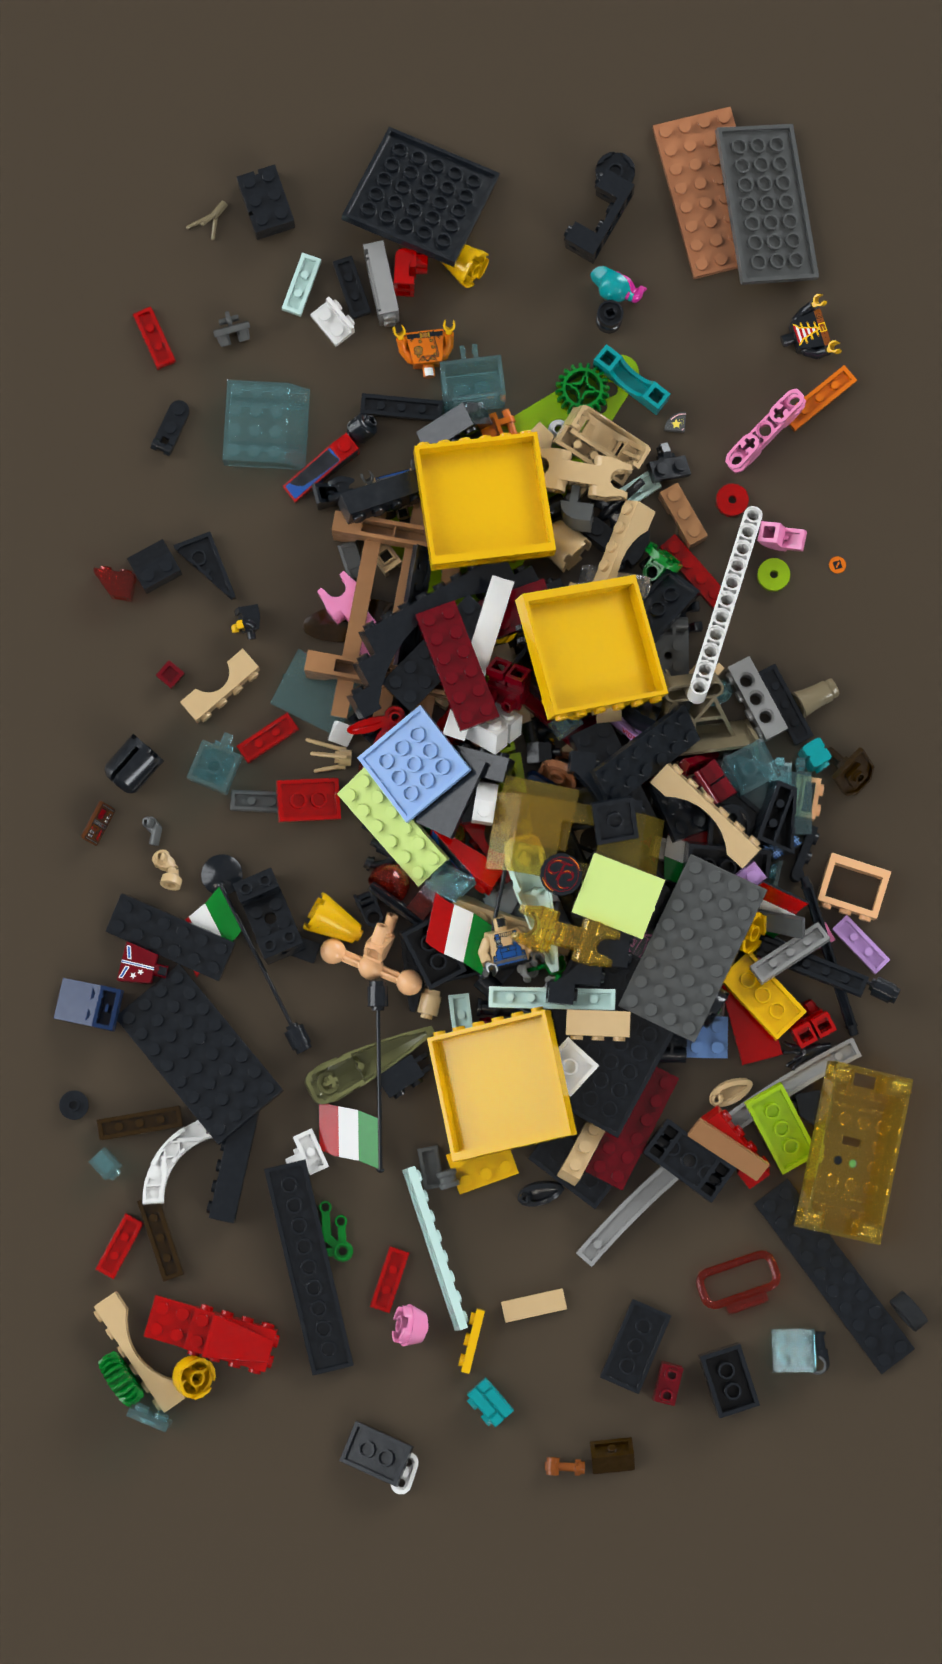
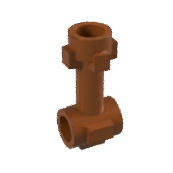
(553, 1466)

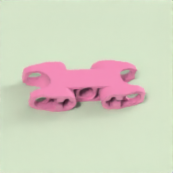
(776, 424)
(340, 607)

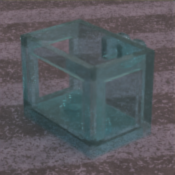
(473, 380)

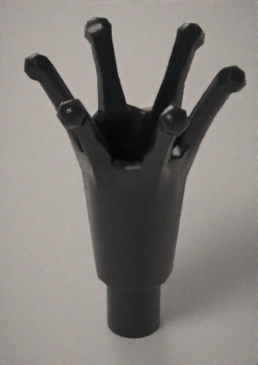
(805, 1053)

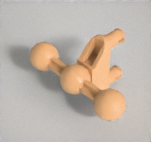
(375, 952)

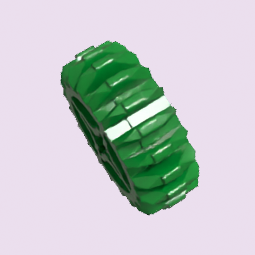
(575, 387)
(121, 1378)

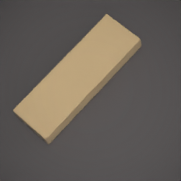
(534, 1305)

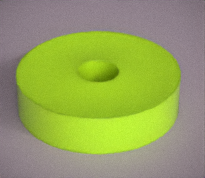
(773, 565)

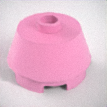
(410, 1325)

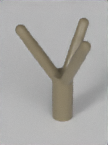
(214, 215)

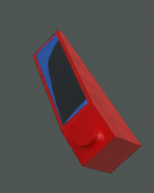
(322, 467)
(469, 862)

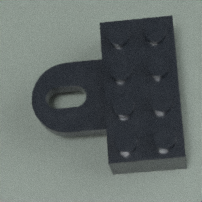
(715, 849)

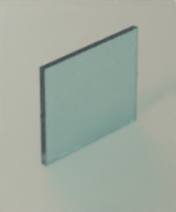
(307, 697)

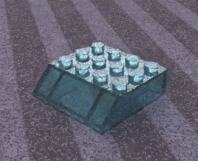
(266, 425)

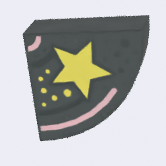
(676, 423)

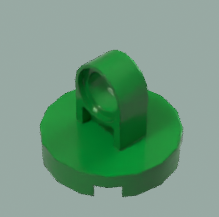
(661, 560)

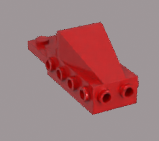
(213, 1334)

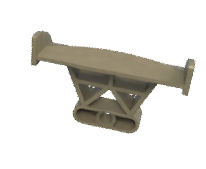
(712, 736)

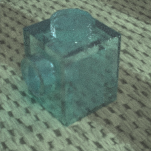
(564, 728)

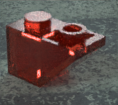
(117, 584)

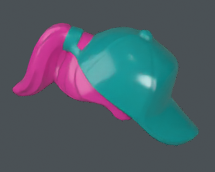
(616, 286)

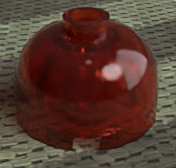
(392, 879)

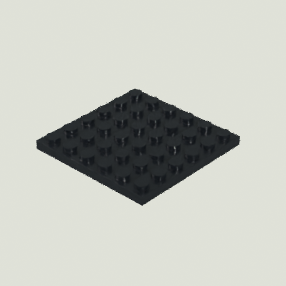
(420, 196)

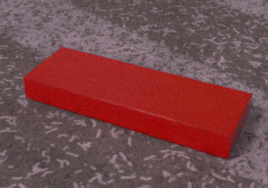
(154, 338)
(267, 737)
(119, 1246)
(389, 1279)

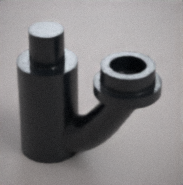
(370, 863)

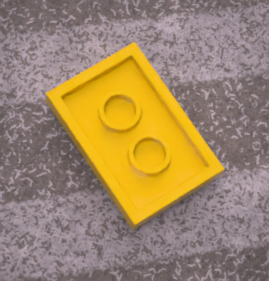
(483, 1170)

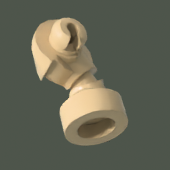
(163, 861)

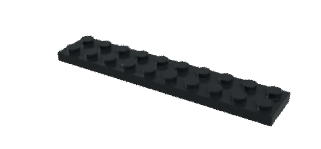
(309, 1267)
(836, 1280)

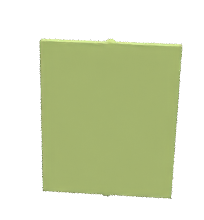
(618, 895)

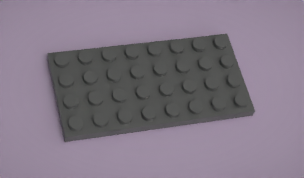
(766, 204)
(692, 948)

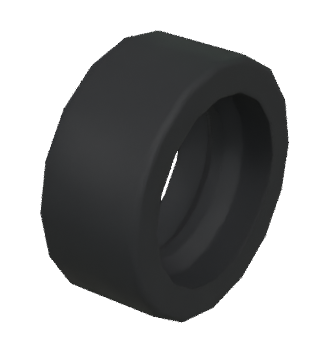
(908, 1311)

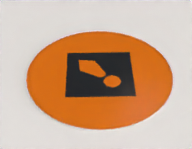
(837, 564)

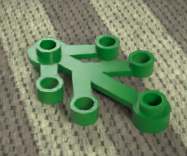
(336, 1245)

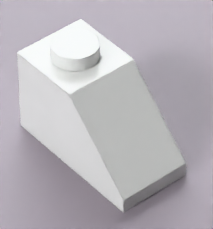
(484, 803)

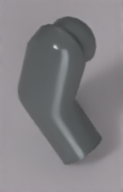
(154, 828)

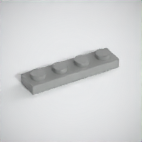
(789, 953)

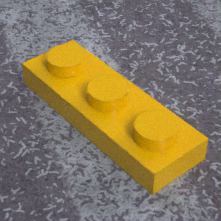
(471, 1340)

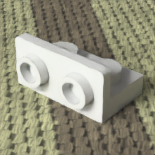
(333, 321)

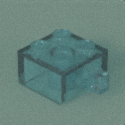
(215, 765)
(751, 767)

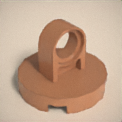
(557, 771)

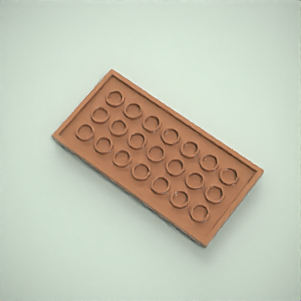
(697, 189)

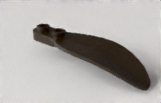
(324, 628)

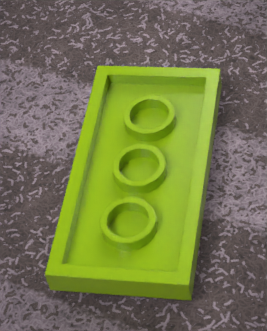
(780, 1127)

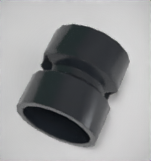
(609, 316)

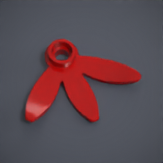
(374, 723)

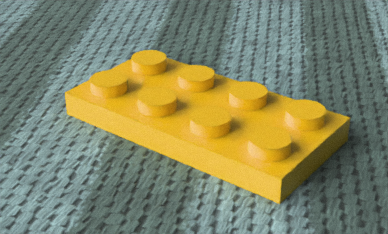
(767, 1002)

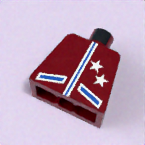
(140, 965)

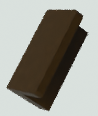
(612, 1455)

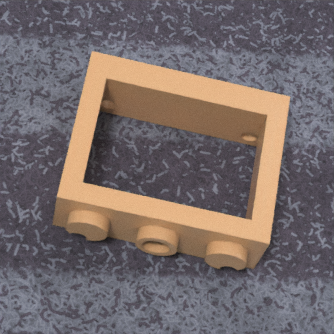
(860, 867)

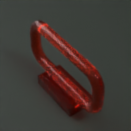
(745, 1299)

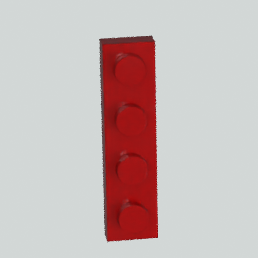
(693, 570)

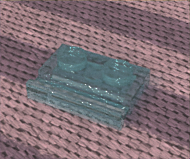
(450, 882)

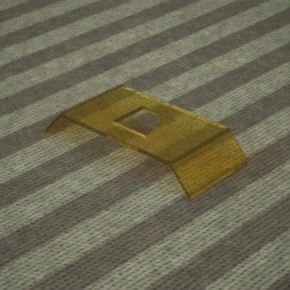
(529, 832)

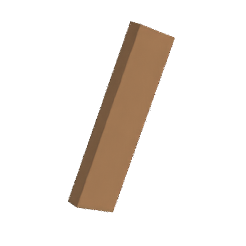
(728, 1149)

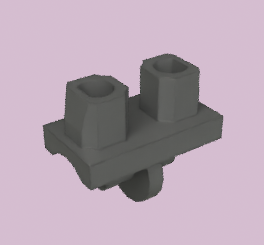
(223, 333)

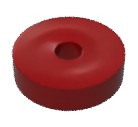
(732, 509)

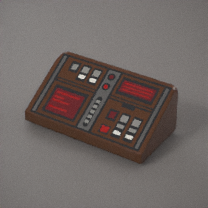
(98, 823)

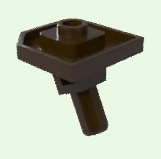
(851, 772)

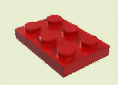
(308, 800)

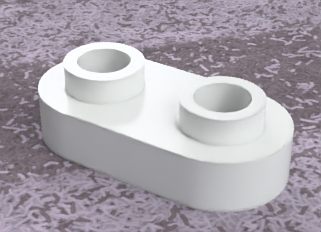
(408, 1476)

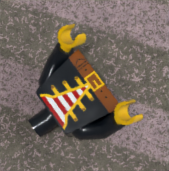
(809, 332)

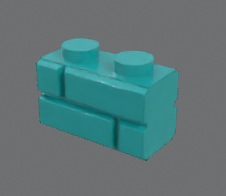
(815, 755)
(489, 1402)

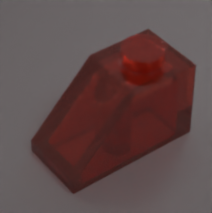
(422, 902)

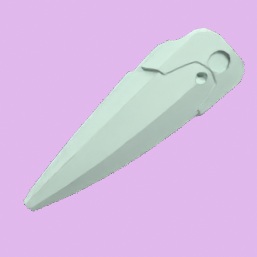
(532, 893)

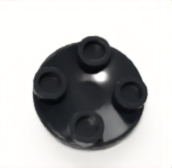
(221, 869)

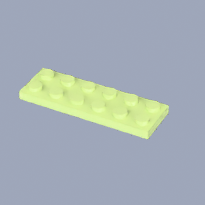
(403, 841)

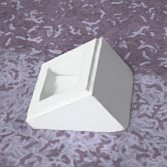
(339, 734)

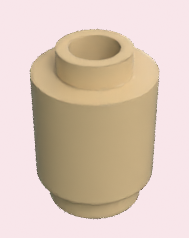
(429, 1004)

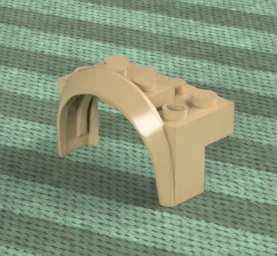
(601, 438)

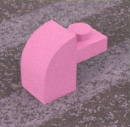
(779, 538)

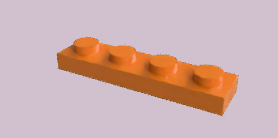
(824, 395)

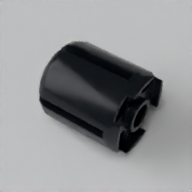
(132, 765)

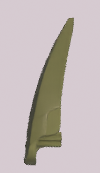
(356, 1068)

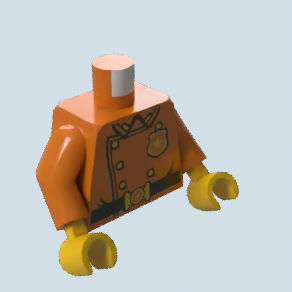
(426, 348)

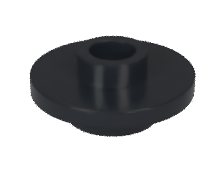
(73, 1105)

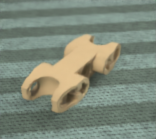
(595, 476)

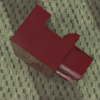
(711, 774)
(668, 1383)

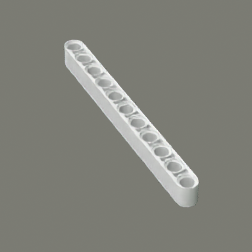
(721, 611)

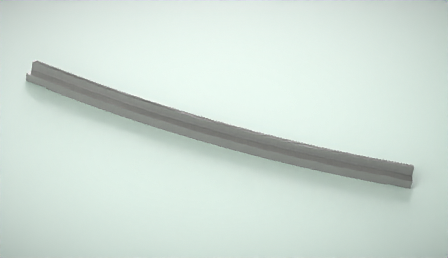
(662, 1180)

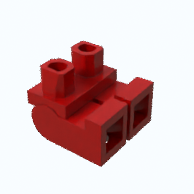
(406, 267)
(811, 1025)

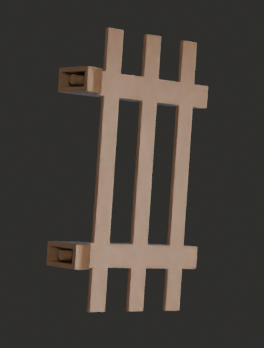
(373, 532)

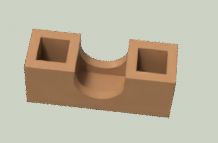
(679, 508)

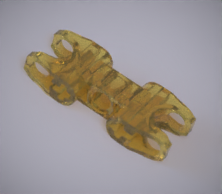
(550, 931)

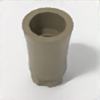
(815, 696)

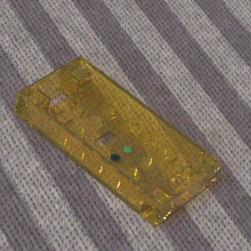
(846, 1185)

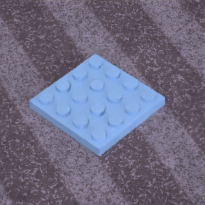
(414, 763)

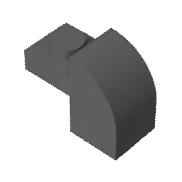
(576, 514)

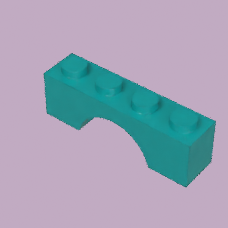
(618, 371)

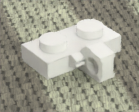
(308, 1149)

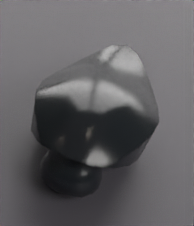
(540, 1193)

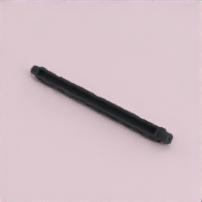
(828, 954)

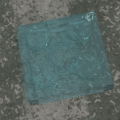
(793, 1350)
(157, 1420)

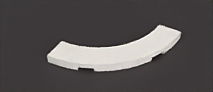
(166, 1159)

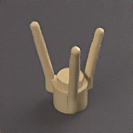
(342, 756)

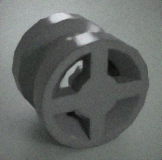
(447, 1178)

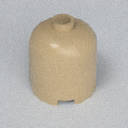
(568, 546)

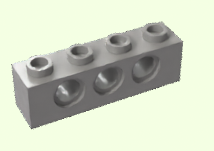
(747, 669)

